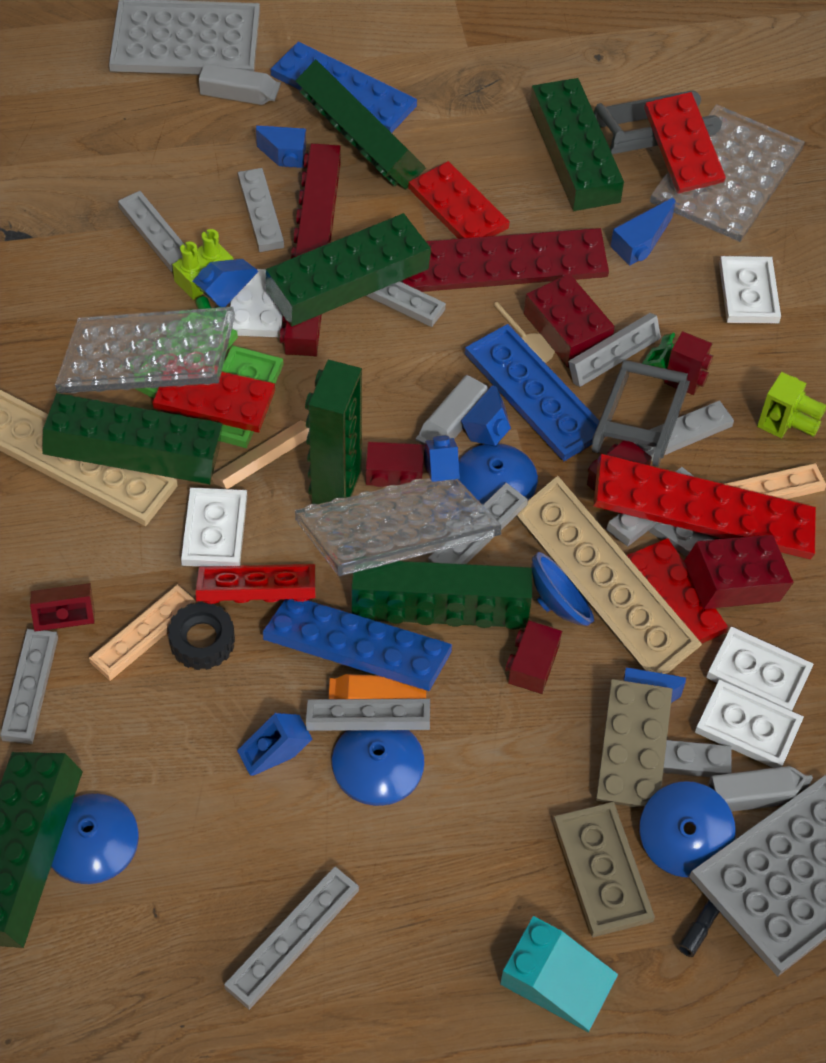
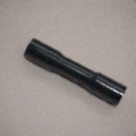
(698, 930)

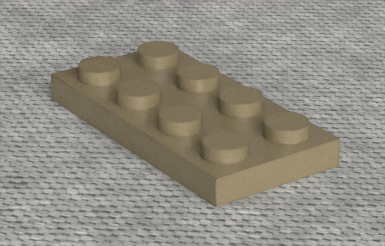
(633, 743)
(603, 869)

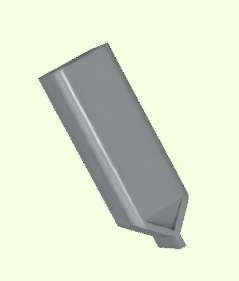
(237, 84)
(448, 415)
(759, 787)

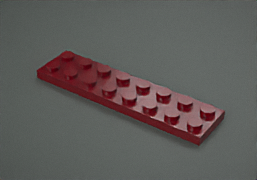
(512, 260)

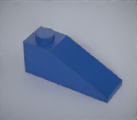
(638, 237)

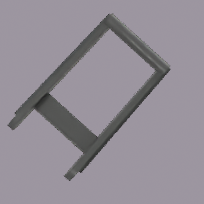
(633, 111)
(634, 434)

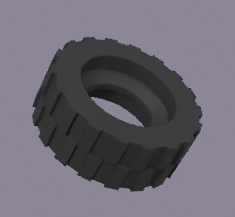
(201, 614)

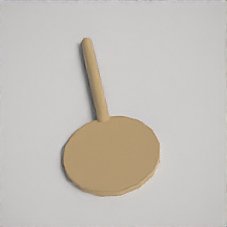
(534, 340)

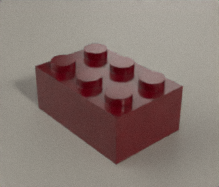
(567, 317)
(738, 571)

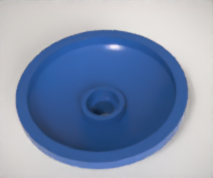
(484, 480)
(559, 592)
(378, 778)
(664, 822)
(104, 850)

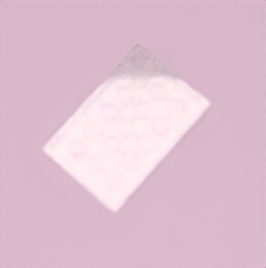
(754, 165)
(146, 350)
(395, 524)

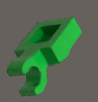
(660, 355)

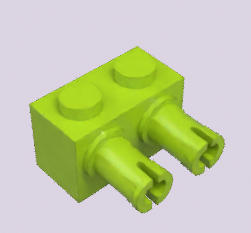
(195, 259)
(785, 407)

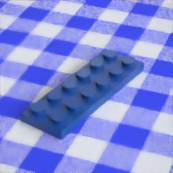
(382, 100)
(534, 391)
(358, 642)

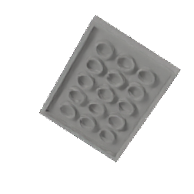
(183, 36)
(775, 880)

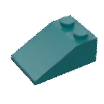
(558, 974)

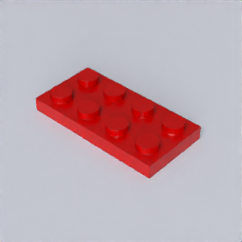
(684, 142)
(458, 203)
(232, 401)
(671, 579)
(256, 583)

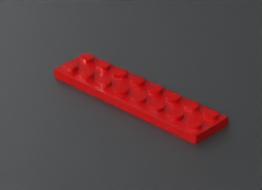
(703, 505)

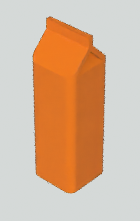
(371, 687)

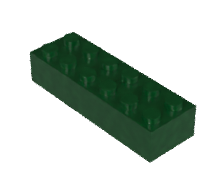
(359, 125)
(576, 144)
(347, 269)
(334, 432)
(132, 438)
(444, 594)
(33, 813)

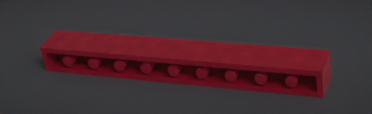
(315, 230)

